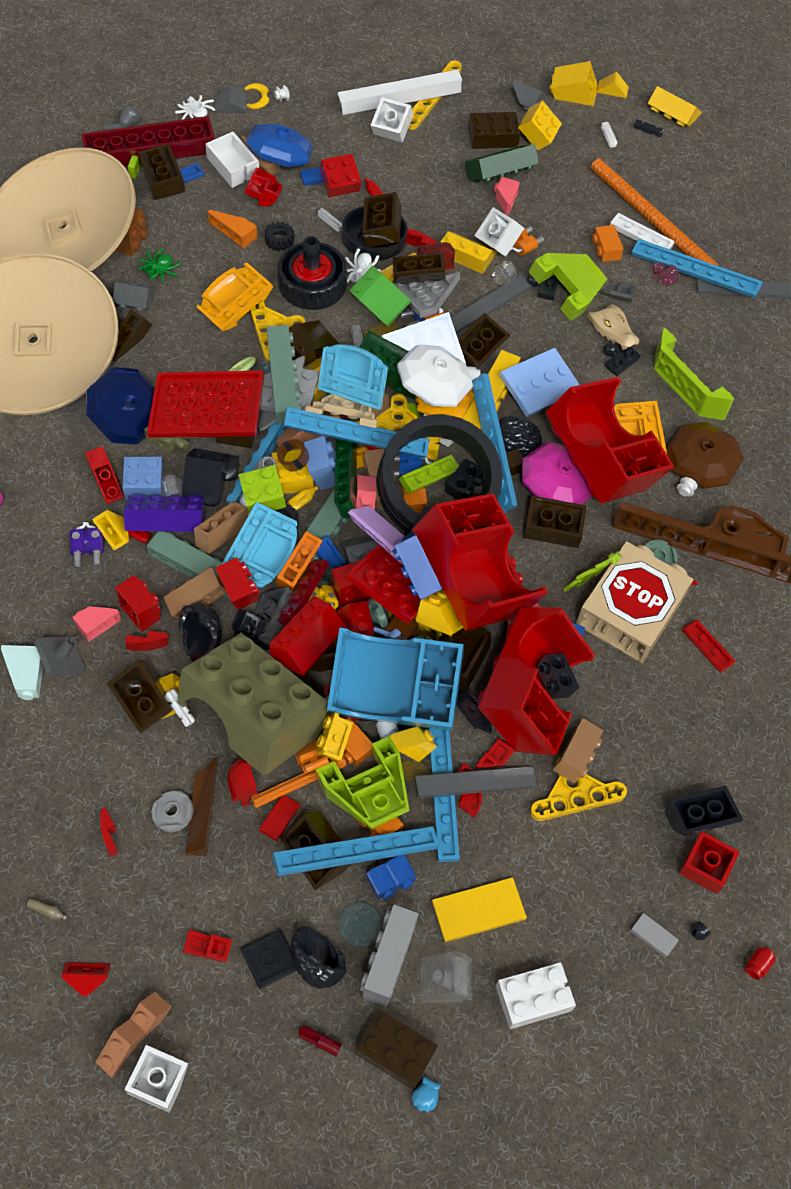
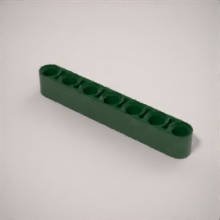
(345, 477)

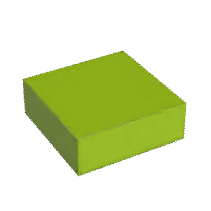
(134, 166)

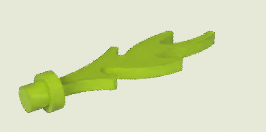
(584, 577)

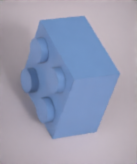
(321, 462)
(142, 476)

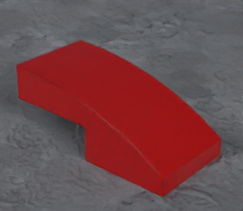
(418, 239)
(153, 641)
(279, 818)
(107, 829)
(206, 946)

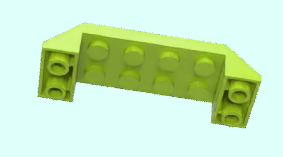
(686, 383)

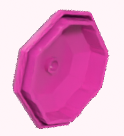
(553, 476)

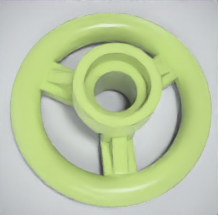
(244, 365)

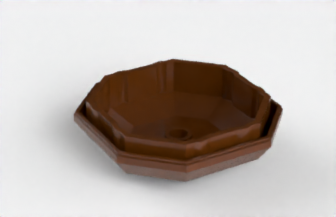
(709, 465)

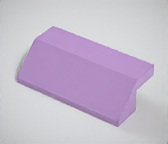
(376, 527)

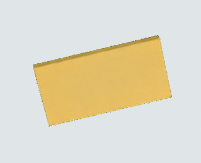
(478, 909)

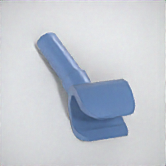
(390, 635)

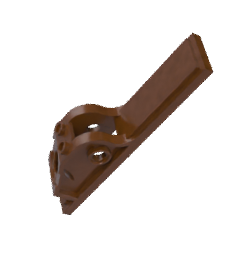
(730, 526)

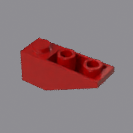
(104, 475)

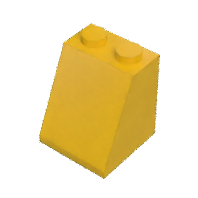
(574, 83)

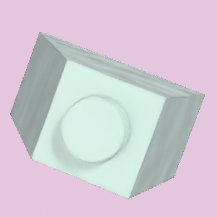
(25, 669)

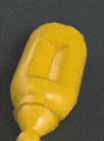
(302, 498)

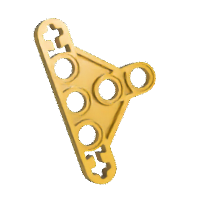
(271, 318)
(387, 421)
(585, 788)

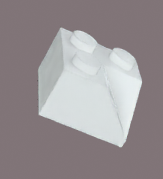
(392, 119)
(499, 231)
(157, 1078)

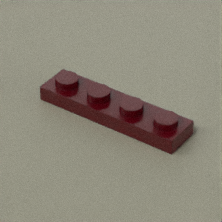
(304, 590)

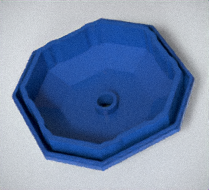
(279, 145)

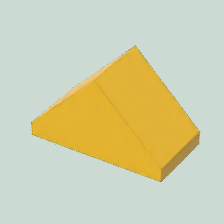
(613, 85)
(112, 528)

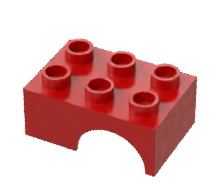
(598, 445)
(468, 553)
(516, 694)

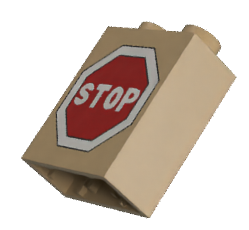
(635, 601)

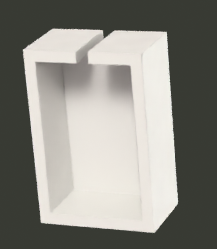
(231, 159)
(535, 995)

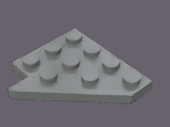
(428, 295)
(306, 384)

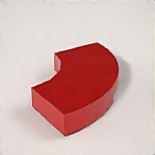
(469, 802)

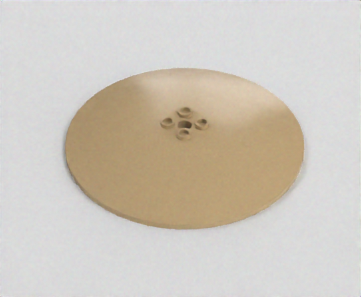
(73, 189)
(74, 330)

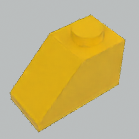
(414, 742)

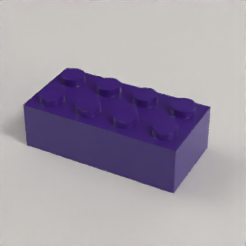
(163, 513)

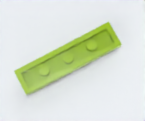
(429, 474)

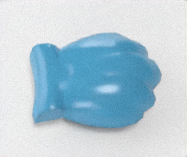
(426, 1095)

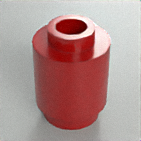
(760, 963)

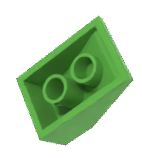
(380, 296)

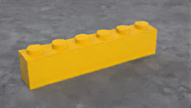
(499, 389)

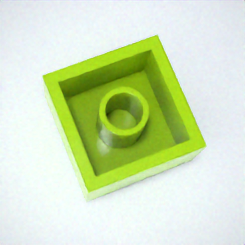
(262, 487)

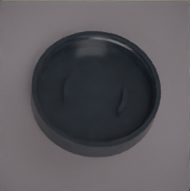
(354, 239)

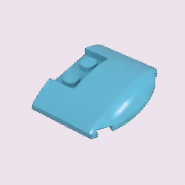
(353, 375)
(264, 543)

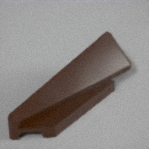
(203, 807)

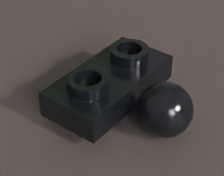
(547, 288)
(621, 360)

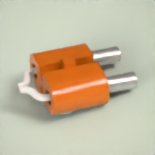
(526, 243)

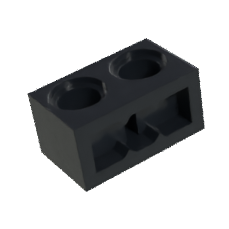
(462, 479)
(557, 676)

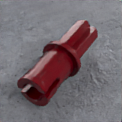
(320, 1040)

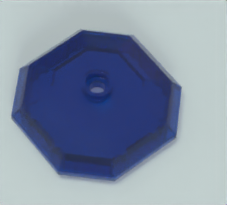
(108, 408)

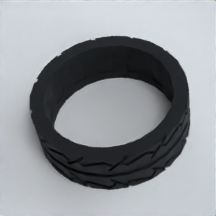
(441, 426)

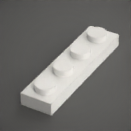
(637, 231)

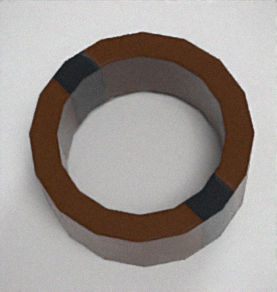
(297, 464)

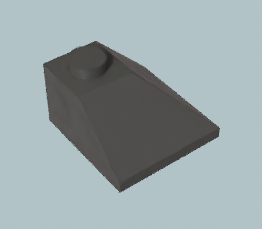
(528, 95)

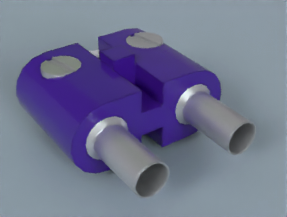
(86, 542)

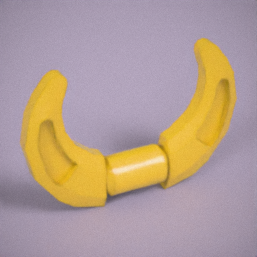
(263, 90)

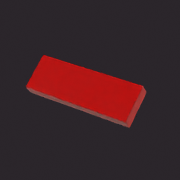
(708, 646)

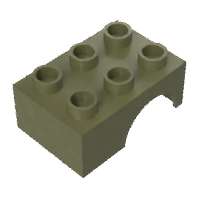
(258, 700)

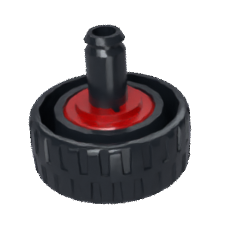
(312, 275)

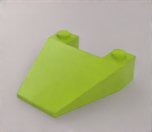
(576, 273)
(371, 795)

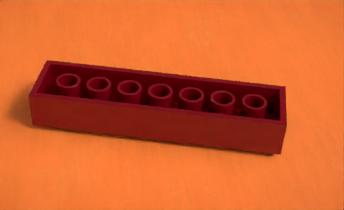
(184, 136)

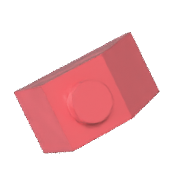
(506, 193)
(366, 491)
(95, 621)

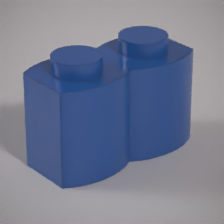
(391, 877)

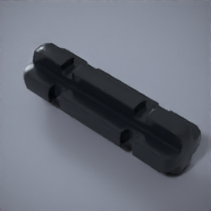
(648, 128)

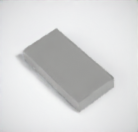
(654, 935)

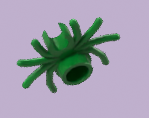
(158, 265)

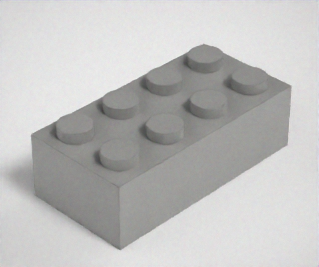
(390, 954)

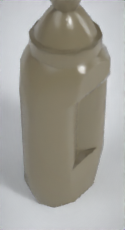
(45, 909)

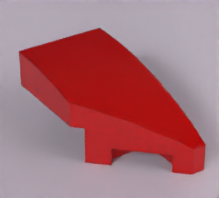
(496, 756)

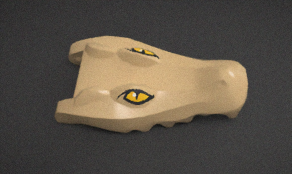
(614, 325)

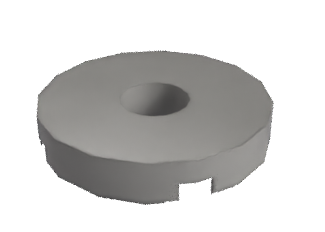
(180, 818)

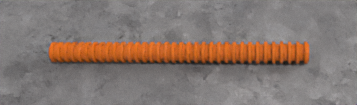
(649, 211)

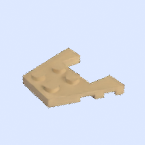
(338, 405)

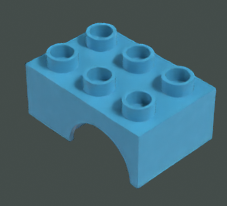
(396, 680)

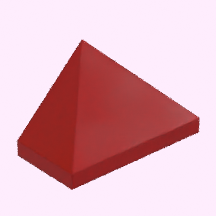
(85, 976)

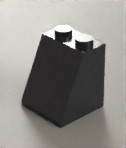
(205, 475)

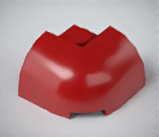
(263, 187)
(241, 782)

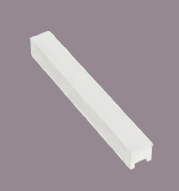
(400, 91)

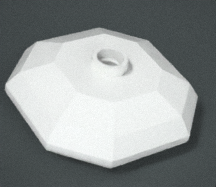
(435, 375)

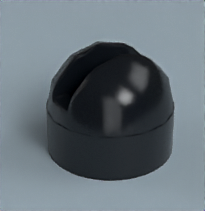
(700, 931)

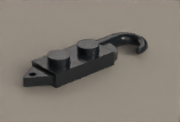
(468, 705)

